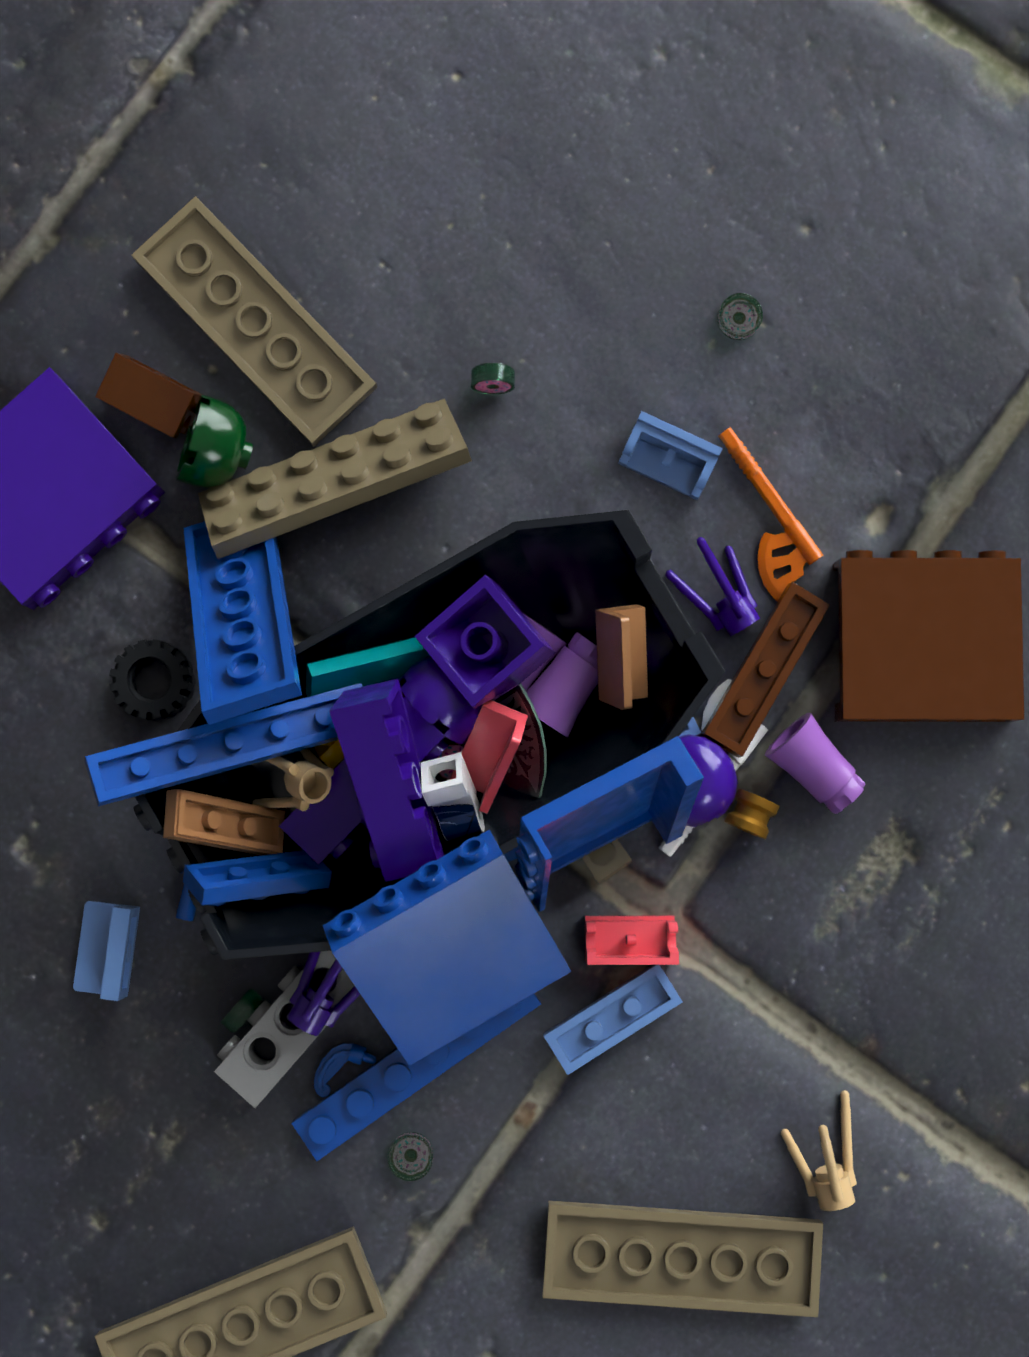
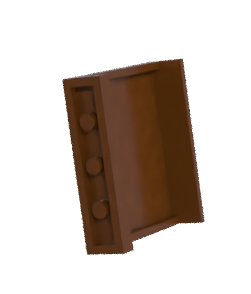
(930, 637)

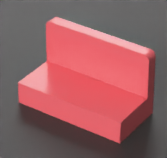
(492, 748)

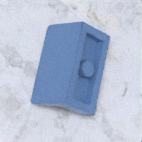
(106, 949)

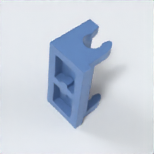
(669, 455)

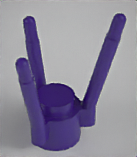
(737, 608)
(313, 1008)

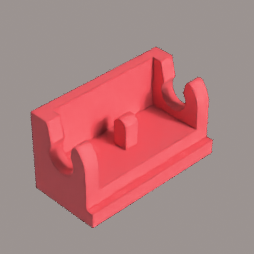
(631, 940)

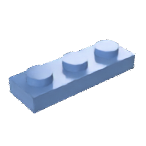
(612, 1018)

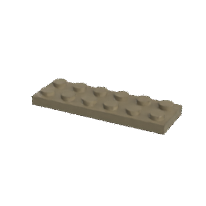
(254, 321)
(332, 478)
(683, 1258)
(261, 1311)

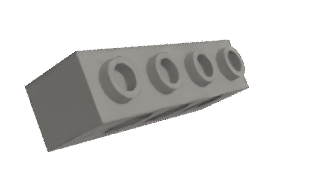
(255, 1076)

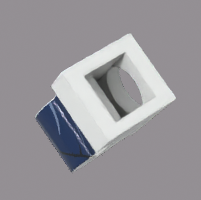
(454, 799)

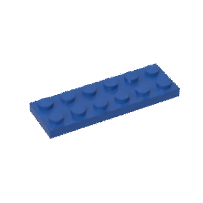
(239, 627)

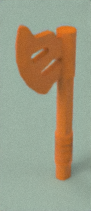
(795, 533)

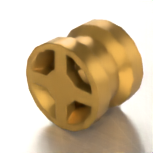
(751, 813)

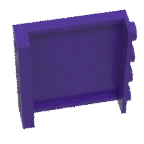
(61, 490)

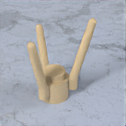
(305, 781)
(832, 1182)

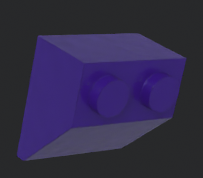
(484, 643)

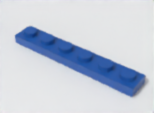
(212, 748)
(390, 1083)

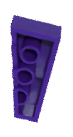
(386, 778)
(327, 824)

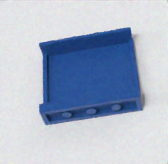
(648, 788)
(446, 948)

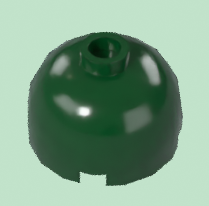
(213, 445)

